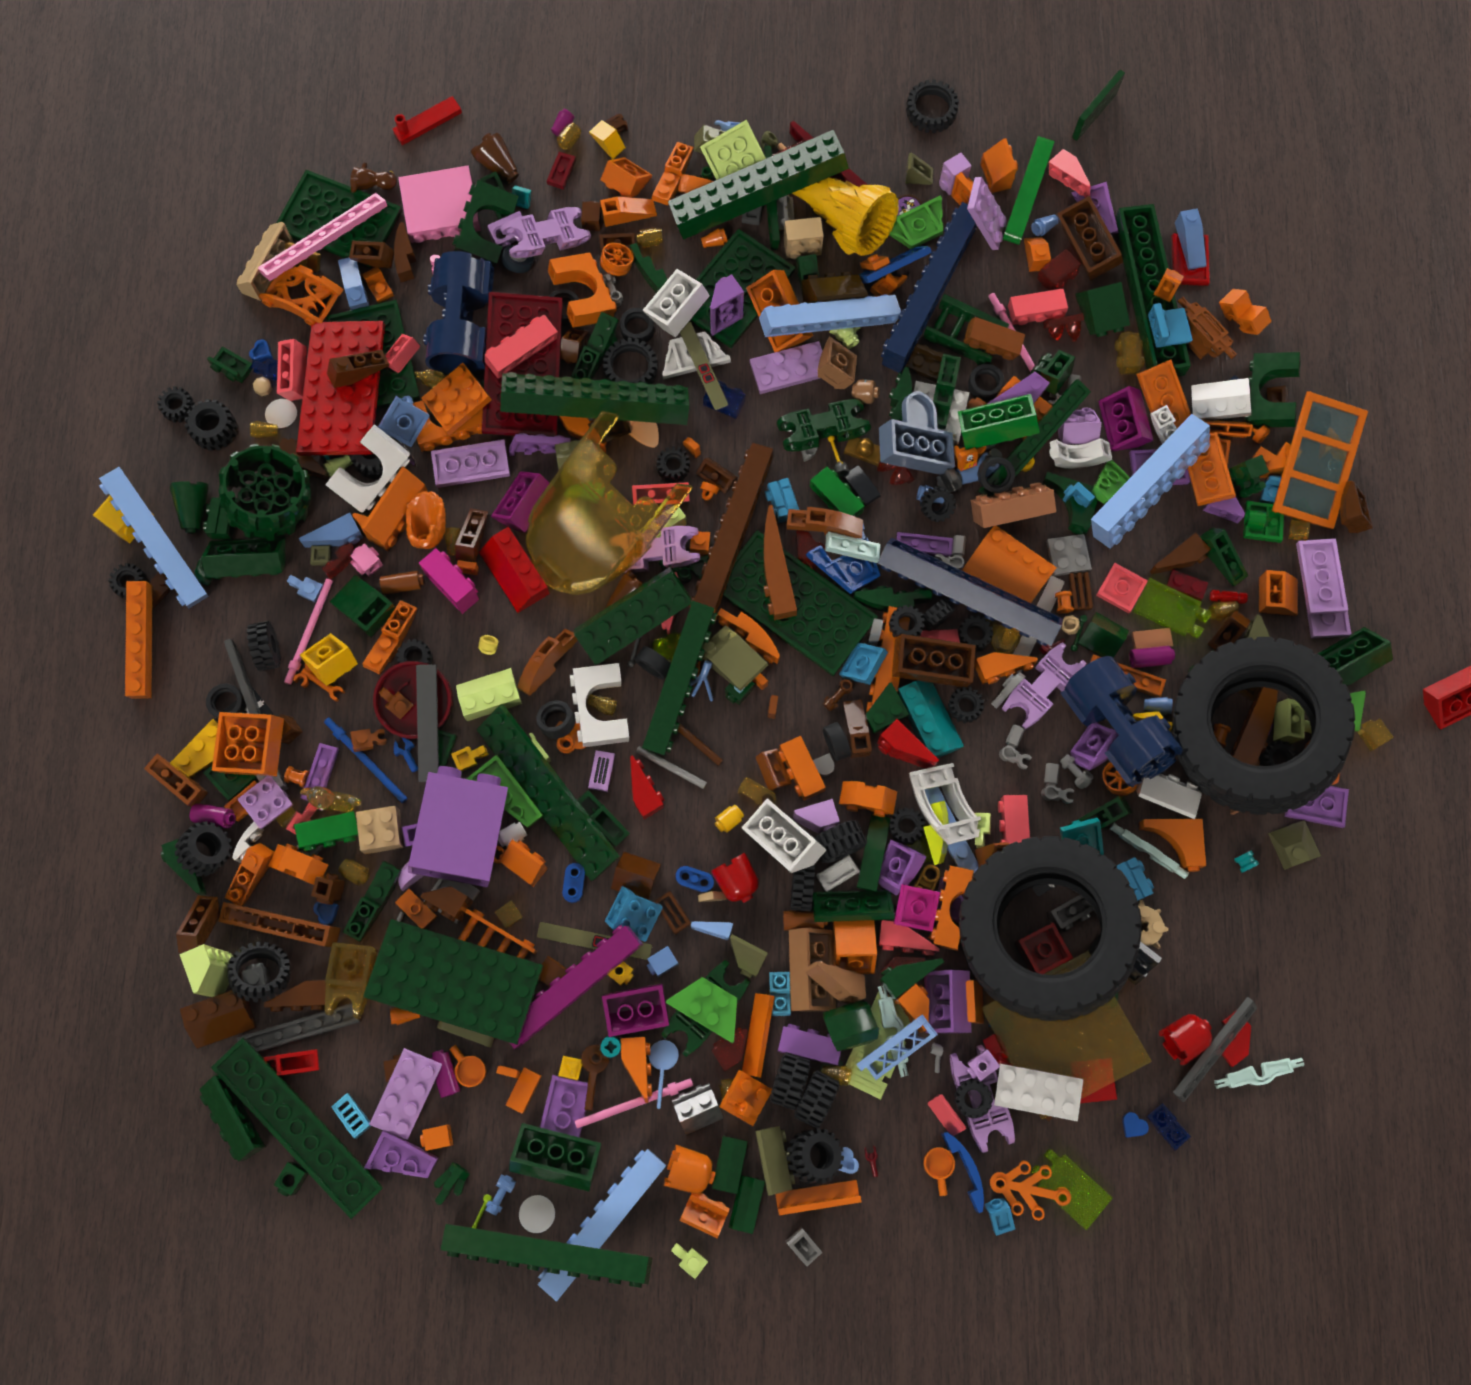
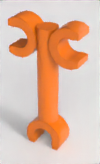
(308, 675)

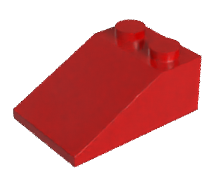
(903, 745)

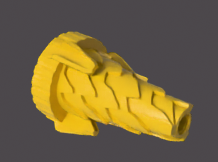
(859, 214)

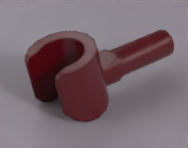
(1045, 649)
(871, 1157)

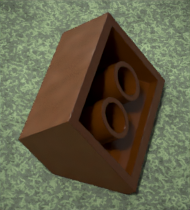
(217, 1018)

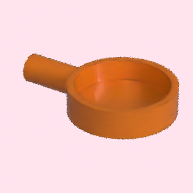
(469, 1070)
(939, 1165)

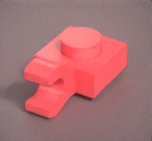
(299, 818)

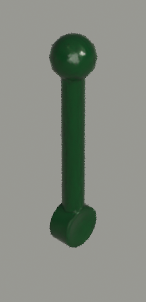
(1082, 619)

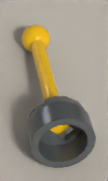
(840, 467)

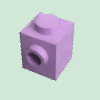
(982, 1065)

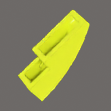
(937, 845)

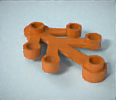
(1026, 1189)

